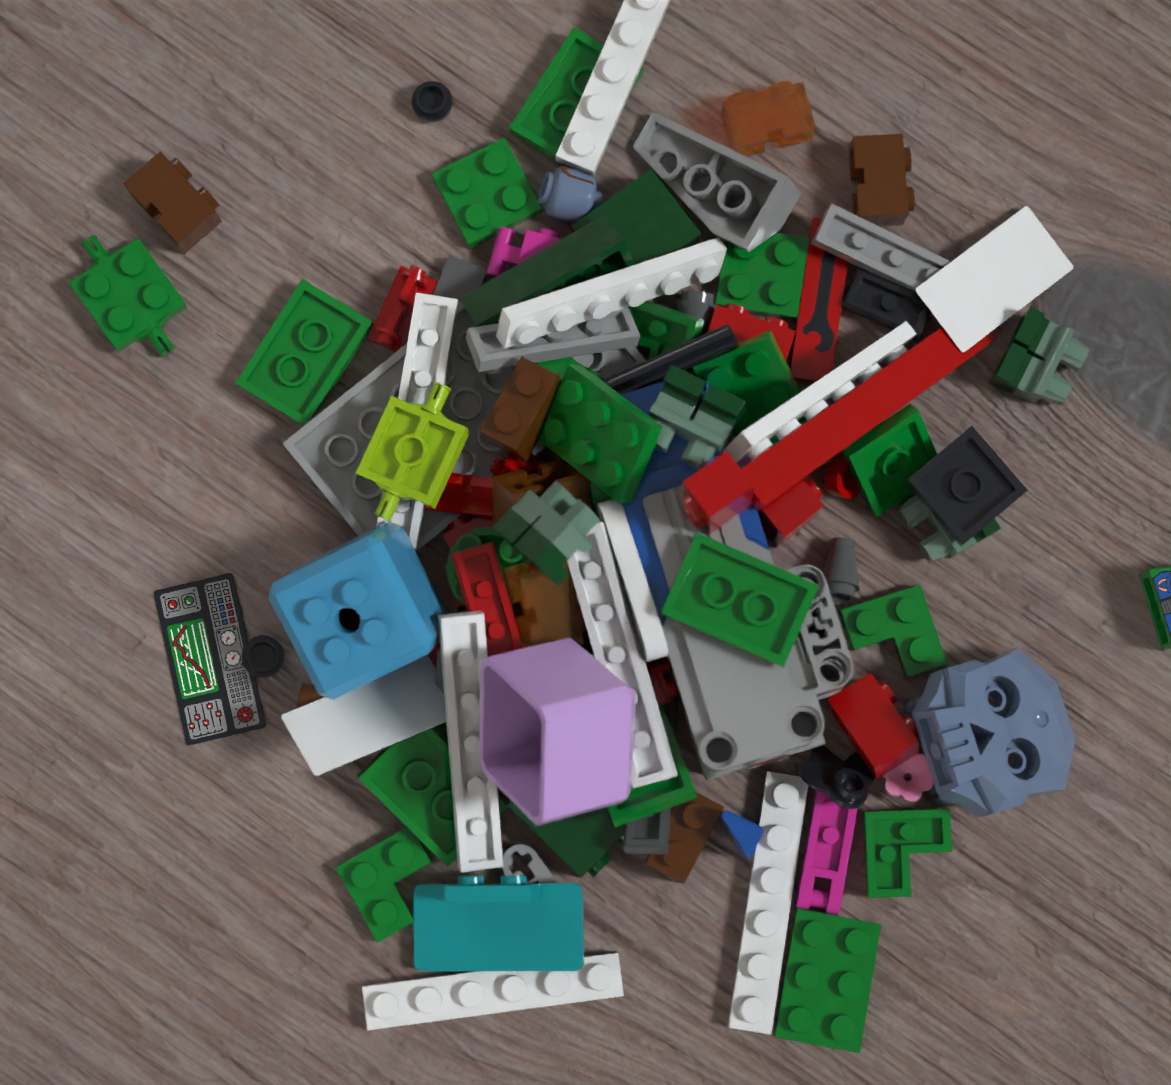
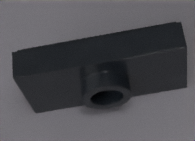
(885, 302)

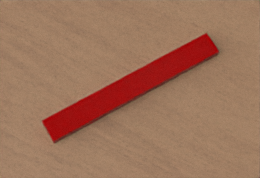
(855, 415)

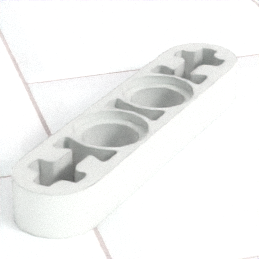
(634, 581)

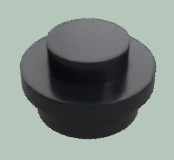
(432, 101)
(262, 656)

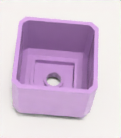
(556, 730)

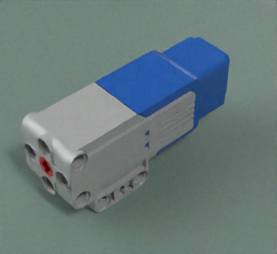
(732, 701)

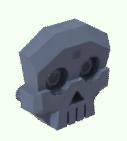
(971, 740)

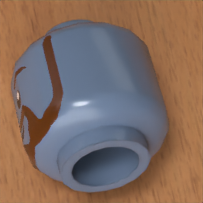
(568, 194)

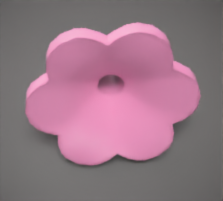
(917, 770)

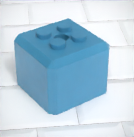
(384, 585)

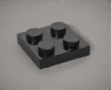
(966, 486)

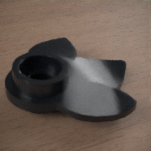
(841, 780)

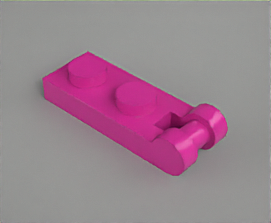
(826, 854)

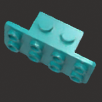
(498, 925)

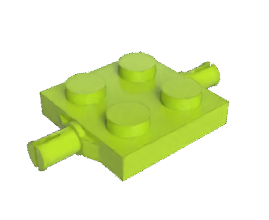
(413, 451)

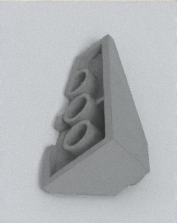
(722, 187)

